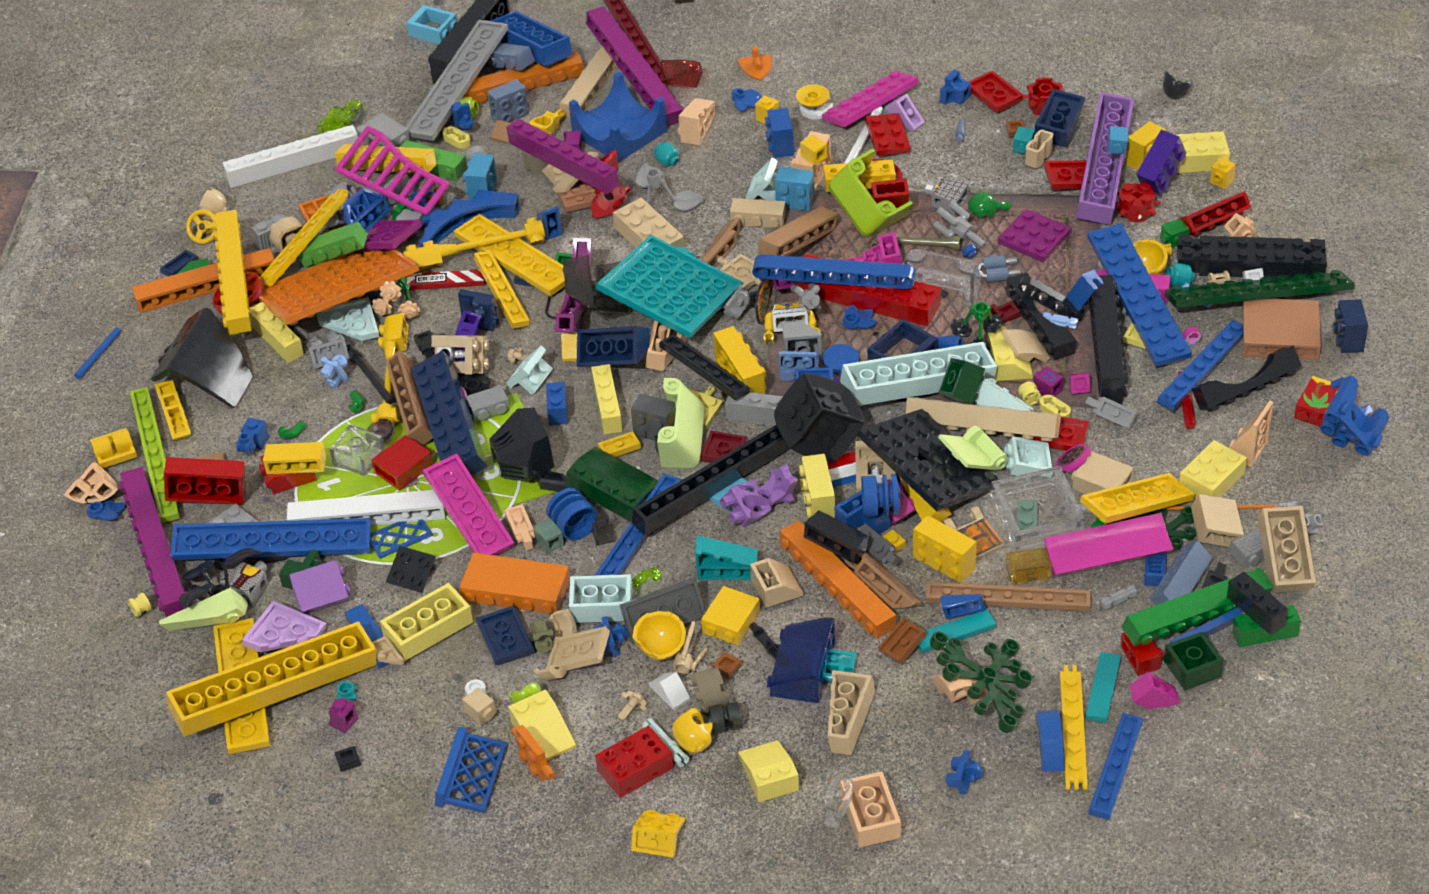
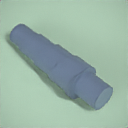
(960, 131)

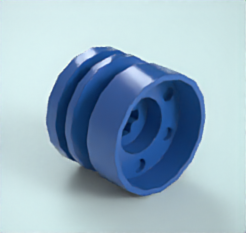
(880, 495)
(571, 513)

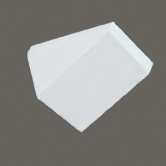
(670, 689)

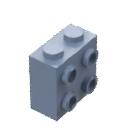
(508, 101)

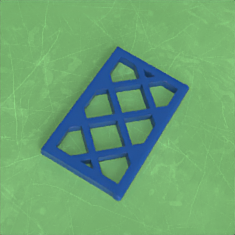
(394, 546)

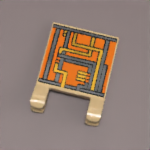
(979, 531)

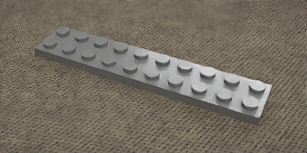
(456, 79)

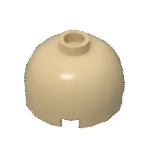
(213, 201)

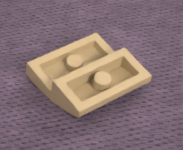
(1025, 345)

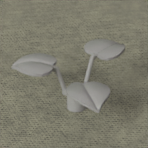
(653, 178)

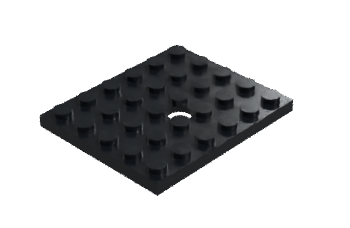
(942, 478)

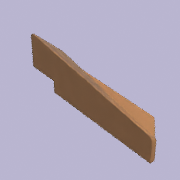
(722, 243)
(883, 582)

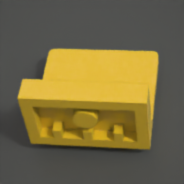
(656, 833)

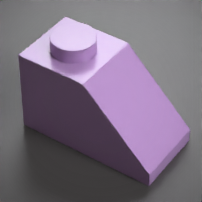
(908, 113)

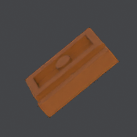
(902, 641)

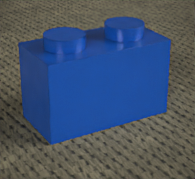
(556, 403)

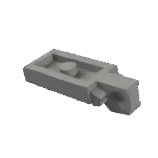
(1112, 411)

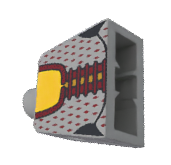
(248, 581)

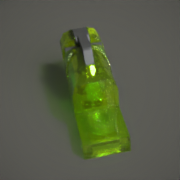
(341, 117)

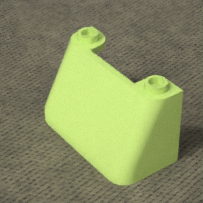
(682, 444)

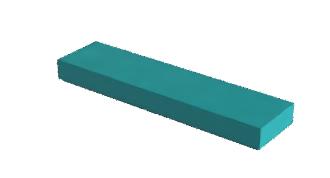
(961, 628)
(1103, 687)

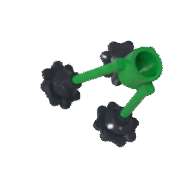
(987, 321)

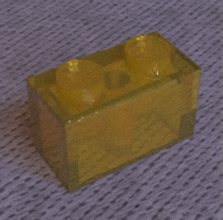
(1028, 565)

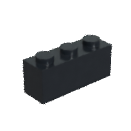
(835, 536)
(1257, 603)

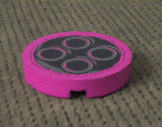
(1073, 458)

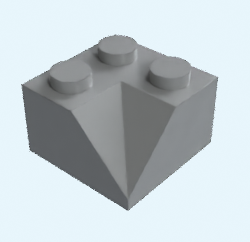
(801, 338)

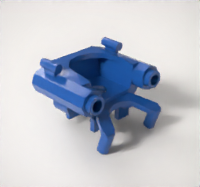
(1350, 420)

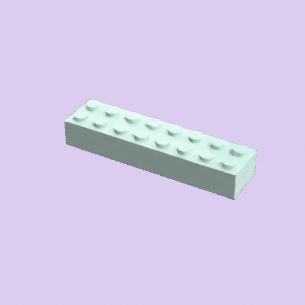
(910, 373)

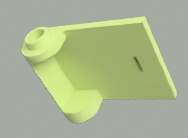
(975, 450)

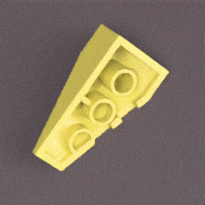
(1008, 364)

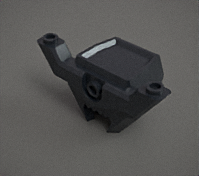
(525, 451)

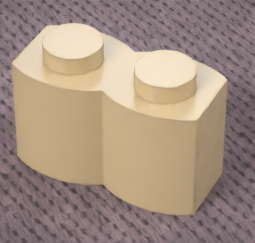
(1039, 149)

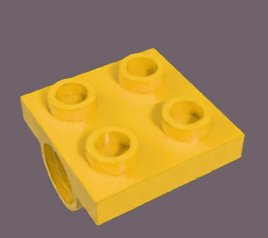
(113, 448)

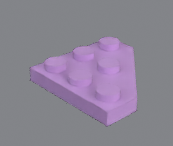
(281, 628)

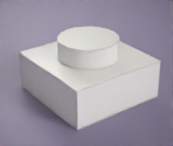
(1254, 274)

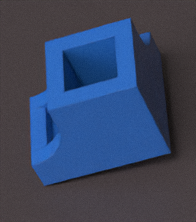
(955, 89)

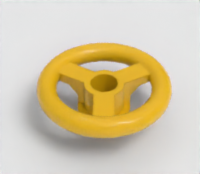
(208, 226)

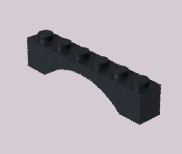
(1055, 338)
(1277, 364)

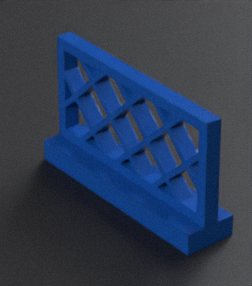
(452, 770)

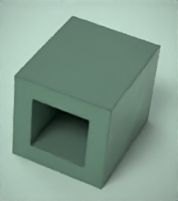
(548, 535)

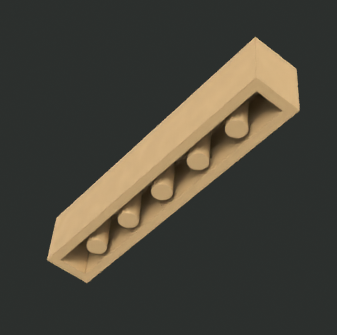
(590, 82)

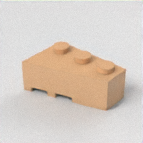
(695, 121)
(656, 356)

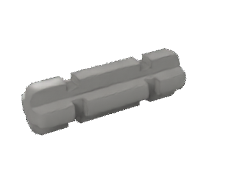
(1118, 597)

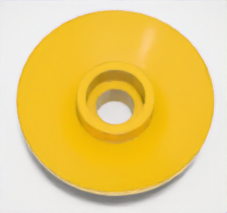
(812, 95)

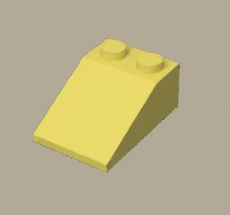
(543, 722)
(769, 771)

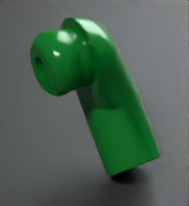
(358, 402)
(291, 433)

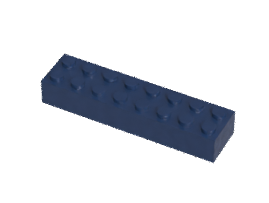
(448, 411)

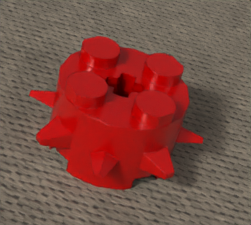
(1040, 92)
(1136, 202)

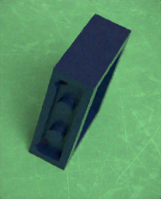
(899, 331)

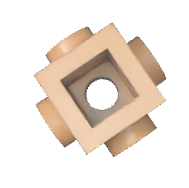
(1240, 226)

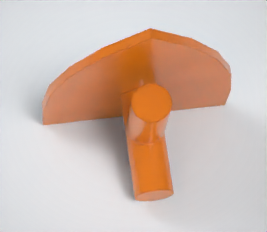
(756, 66)

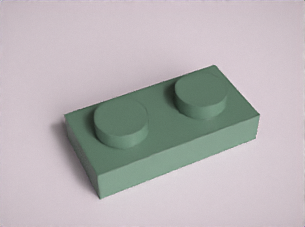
(1027, 514)

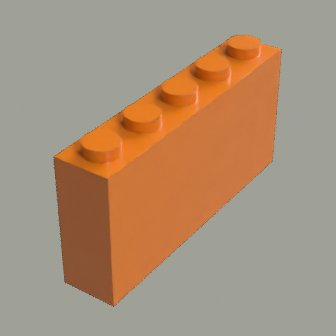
(515, 582)

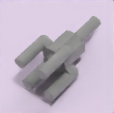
(958, 225)
(808, 297)

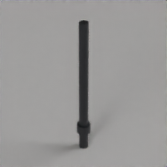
(356, 357)

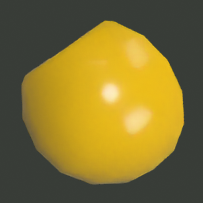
(1153, 255)
(659, 635)

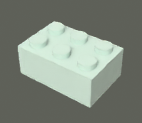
(599, 597)

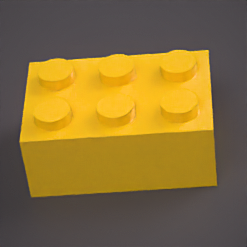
(944, 549)

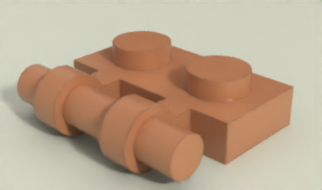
(577, 198)

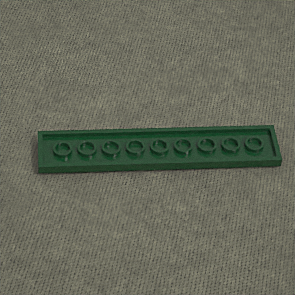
(1259, 289)

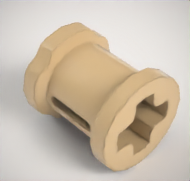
(1219, 278)

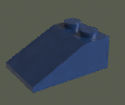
(1060, 116)

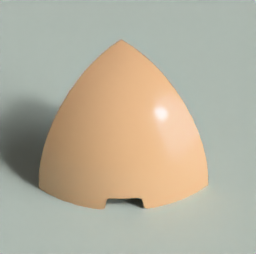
(92, 486)
(956, 689)

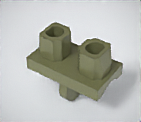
(541, 636)

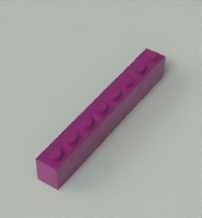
(562, 156)

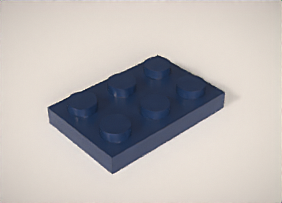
(504, 635)

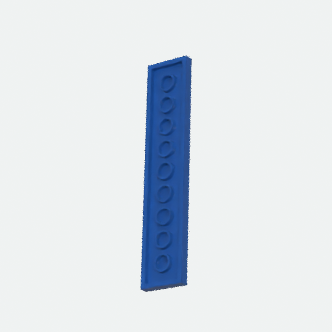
(1139, 295)
(271, 538)

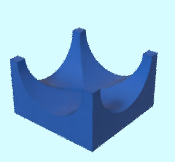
(619, 122)

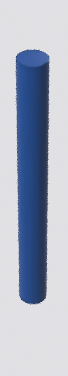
(97, 353)

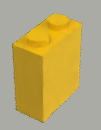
(730, 615)

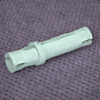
(678, 754)

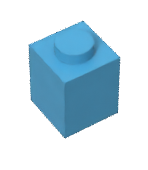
(1117, 140)

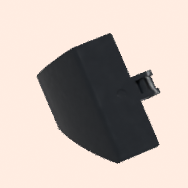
(206, 358)

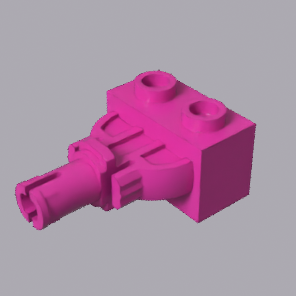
(885, 252)

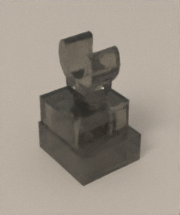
(601, 531)

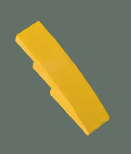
(172, 410)

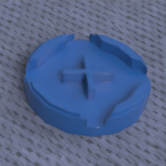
(839, 354)

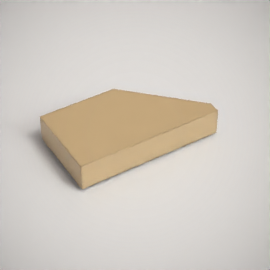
(387, 652)

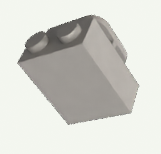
(391, 129)

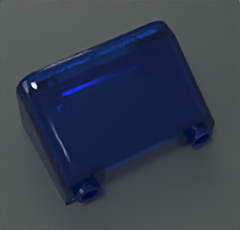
(802, 660)

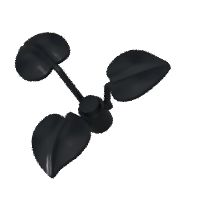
(190, 595)

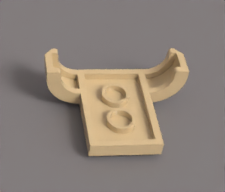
(571, 648)

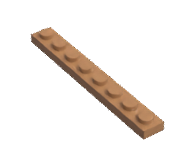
(1014, 596)

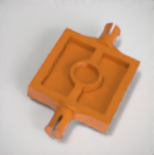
(532, 754)

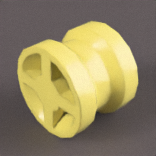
(1029, 393)
(139, 604)

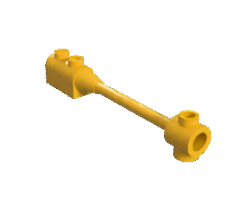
(432, 254)
(394, 339)

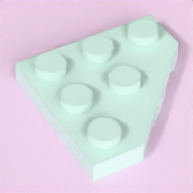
(351, 319)

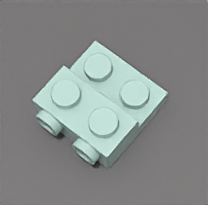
(1027, 456)

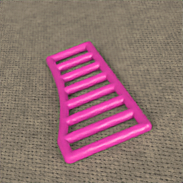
(376, 186)

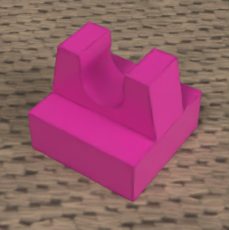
(1079, 383)

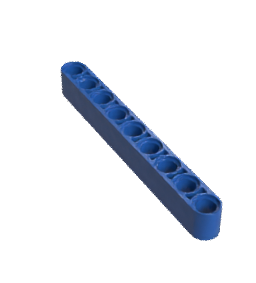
(834, 271)

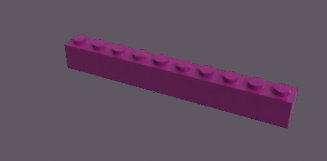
(631, 62)
(154, 541)

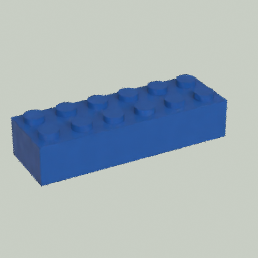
(545, 42)

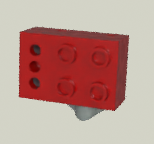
(634, 761)

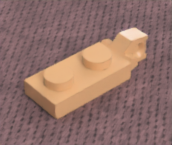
(520, 525)

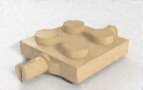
(741, 269)

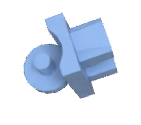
(334, 370)

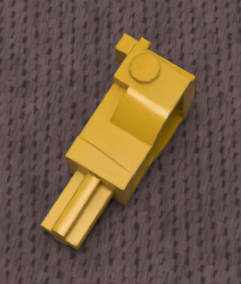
(549, 121)

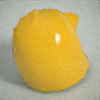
(692, 735)

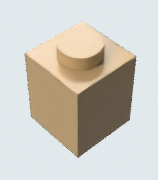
(479, 706)

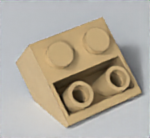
(774, 582)

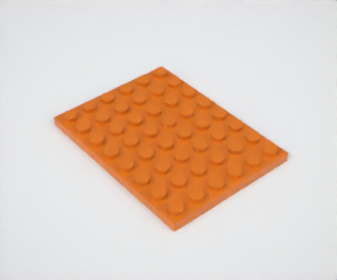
(334, 283)

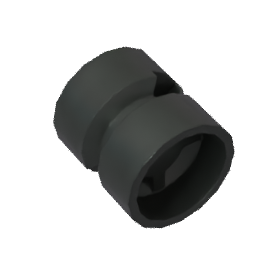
(725, 717)

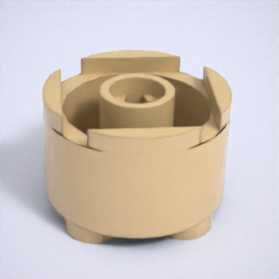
(284, 231)

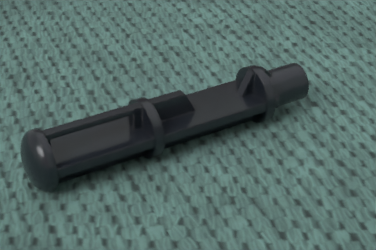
(764, 639)

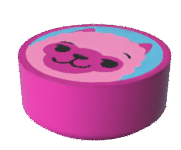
(1192, 336)

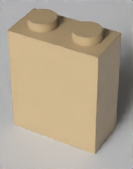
(1100, 474)
(1216, 520)

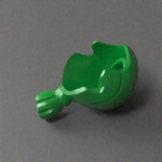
(985, 205)

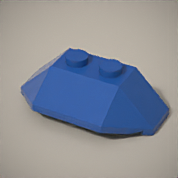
(365, 208)

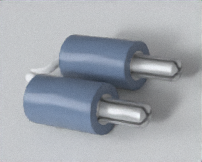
(996, 268)

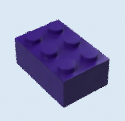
(1161, 161)

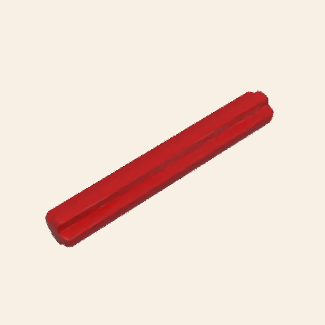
(1188, 411)

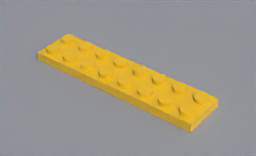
(515, 255)
(250, 729)

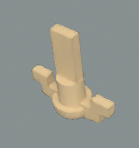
(516, 354)
(636, 698)

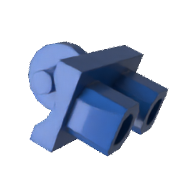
(462, 116)
(617, 633)
(966, 772)

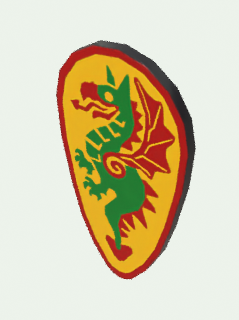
(762, 298)

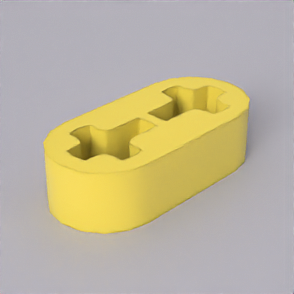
(456, 137)
(1052, 405)

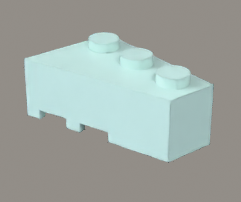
(992, 395)

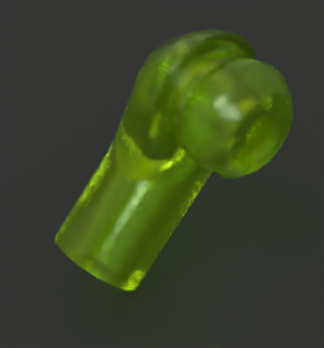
(645, 574)

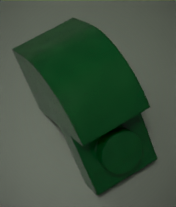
(291, 567)

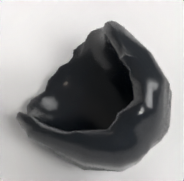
(1175, 88)

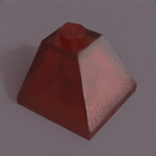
(682, 72)

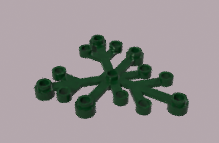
(986, 676)

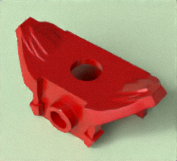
(603, 207)

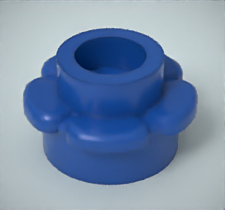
(969, 250)

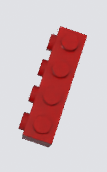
(1216, 213)

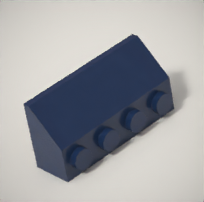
(612, 345)

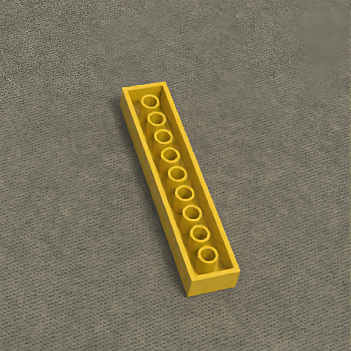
(271, 678)

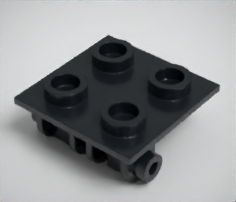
(411, 569)

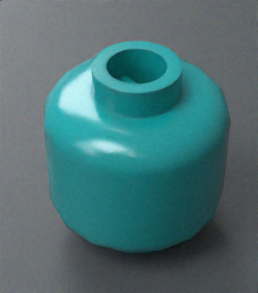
(666, 154)
(1180, 274)

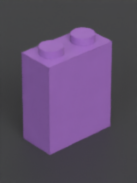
(319, 587)

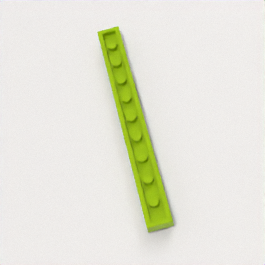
(153, 452)

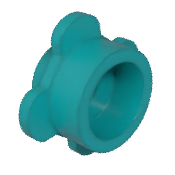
(346, 690)

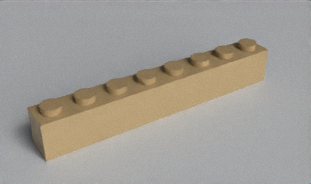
(989, 418)

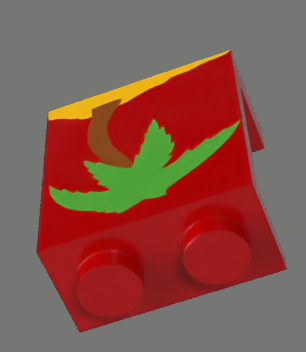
(1314, 401)

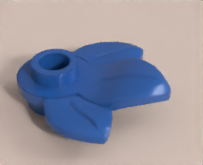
(745, 98)
(860, 319)
(105, 509)

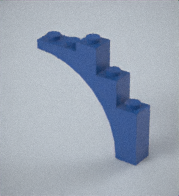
(489, 204)

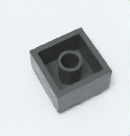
(651, 415)

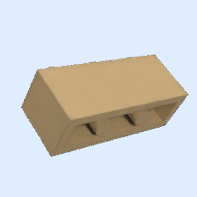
(758, 212)

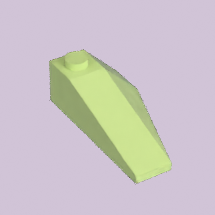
(217, 609)

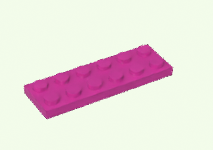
(870, 98)
(468, 507)

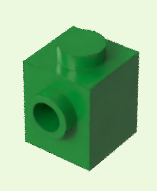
(1171, 230)

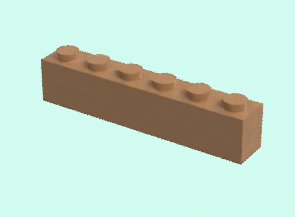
(798, 232)
(408, 398)

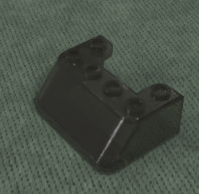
(583, 289)

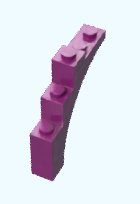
(570, 314)

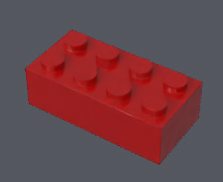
(204, 480)

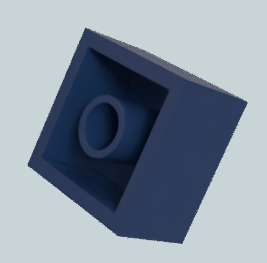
(1350, 326)

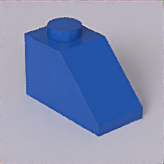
(551, 222)

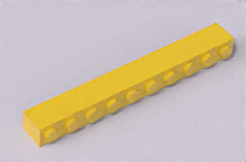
(231, 272)

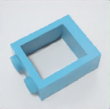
(418, 28)

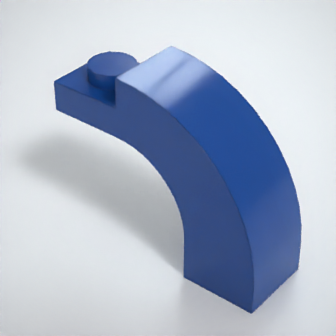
(1050, 740)

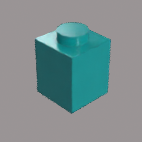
(1021, 139)

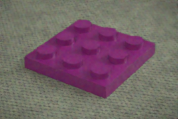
(390, 234)
(1034, 235)

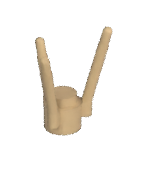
(683, 662)

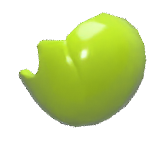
(526, 692)

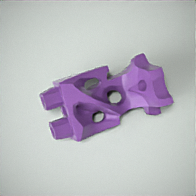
(744, 501)

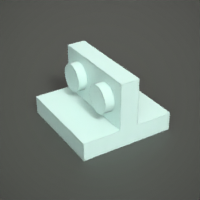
(764, 182)
(531, 371)

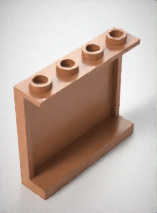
(1279, 324)

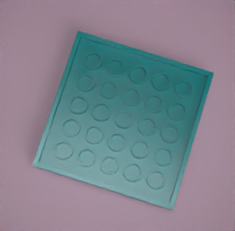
(669, 286)

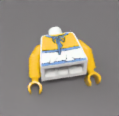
(787, 313)

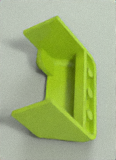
(858, 203)

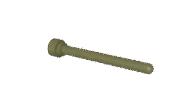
(954, 243)

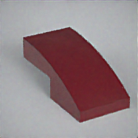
(1006, 311)

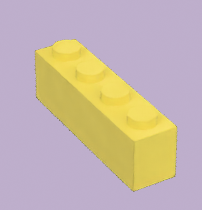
(275, 333)
(606, 399)

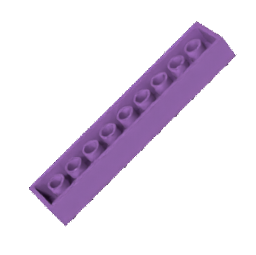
(1099, 196)

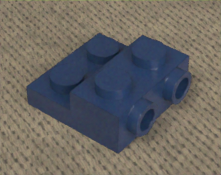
(481, 304)

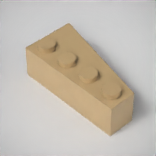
(848, 709)

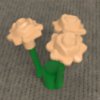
(392, 291)

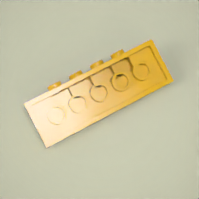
(1137, 498)

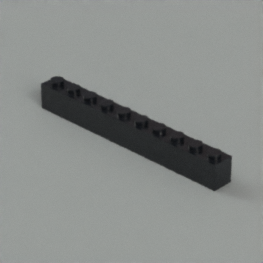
(708, 480)

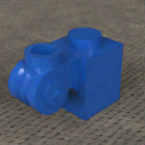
(252, 436)

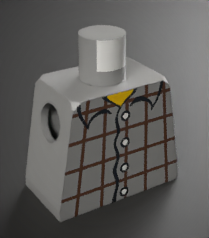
(947, 191)

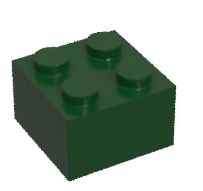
(962, 381)
(1193, 661)

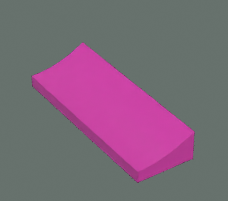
(1107, 545)

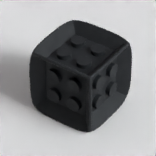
(818, 417)

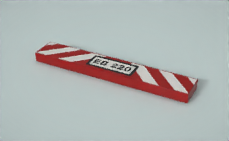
(446, 279)

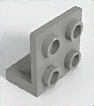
(327, 346)

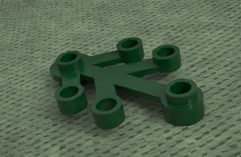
(1185, 517)

